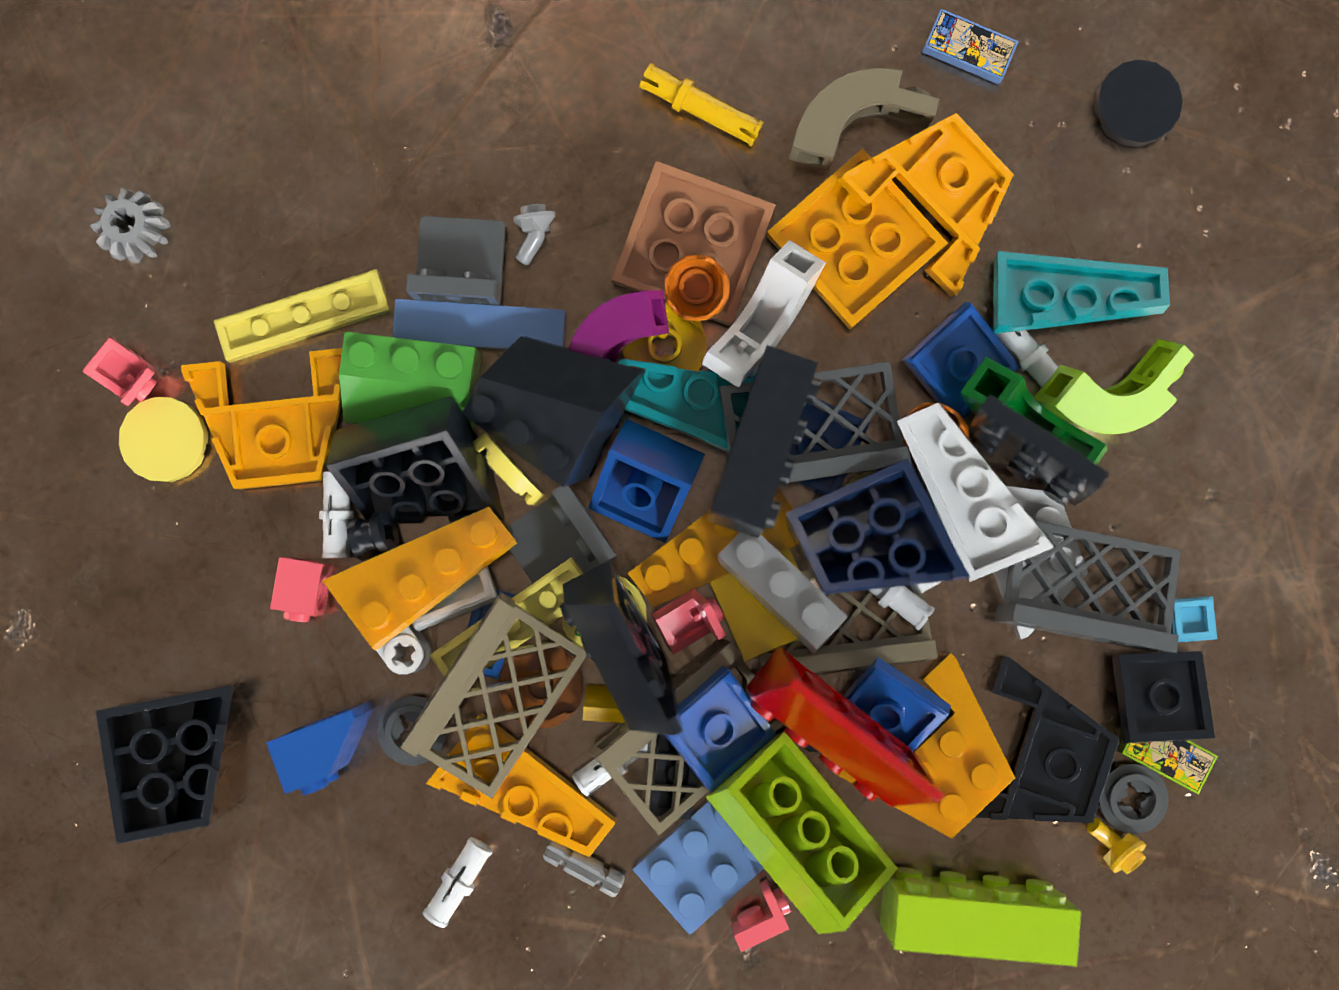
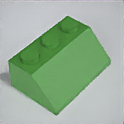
(397, 374)

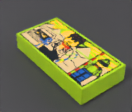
(1176, 760)

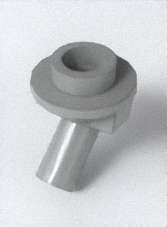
(535, 222)

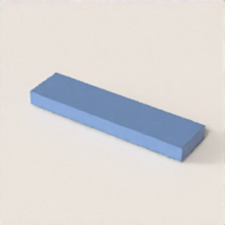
(476, 324)

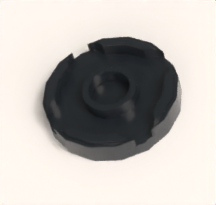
(1138, 103)

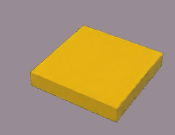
(749, 621)

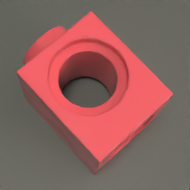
(300, 588)

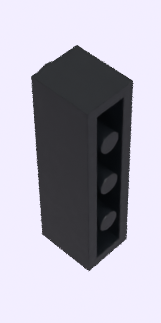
(764, 441)

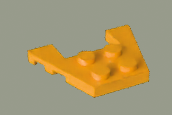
(952, 178)
(271, 439)
(958, 756)

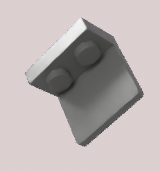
(459, 261)
(557, 532)

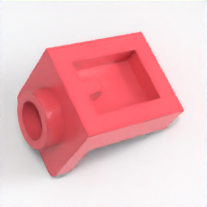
(759, 924)

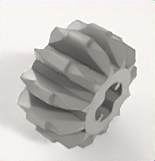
(119, 215)

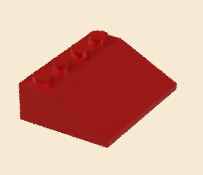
(841, 732)

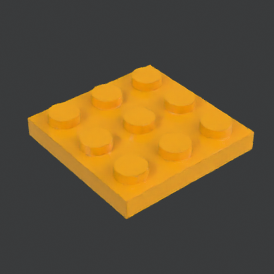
(864, 248)

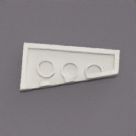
(973, 502)

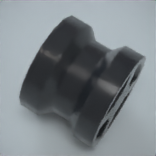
(372, 535)

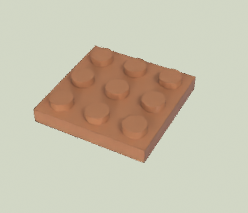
(690, 217)

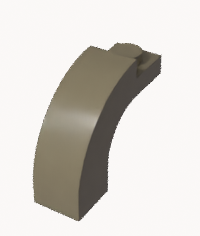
(852, 98)

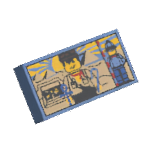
(970, 46)

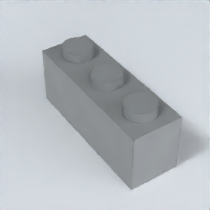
(782, 589)

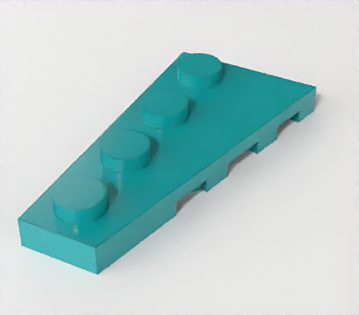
(1067, 291)
(684, 401)

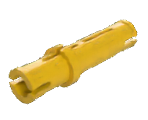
(700, 104)

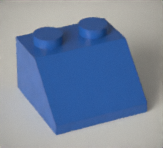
(645, 480)
(315, 752)

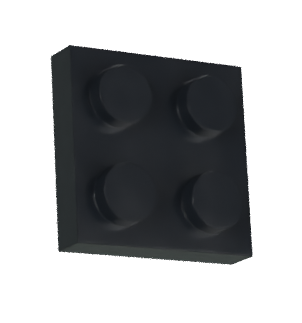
(1163, 697)

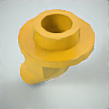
(1124, 852)

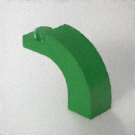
(1011, 390)

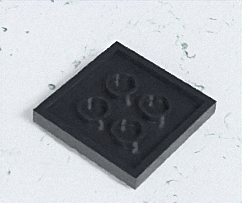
(1035, 453)

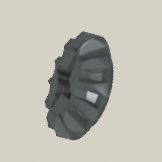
(392, 725)
(1150, 806)

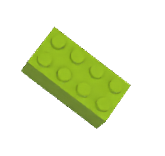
(803, 835)
(979, 917)

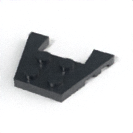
(1061, 757)

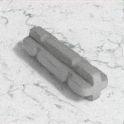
(584, 868)

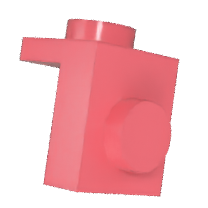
(121, 371)
(688, 620)

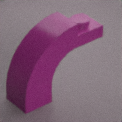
(619, 323)

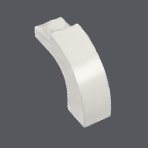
(767, 315)

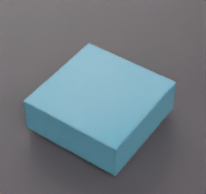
(1194, 619)

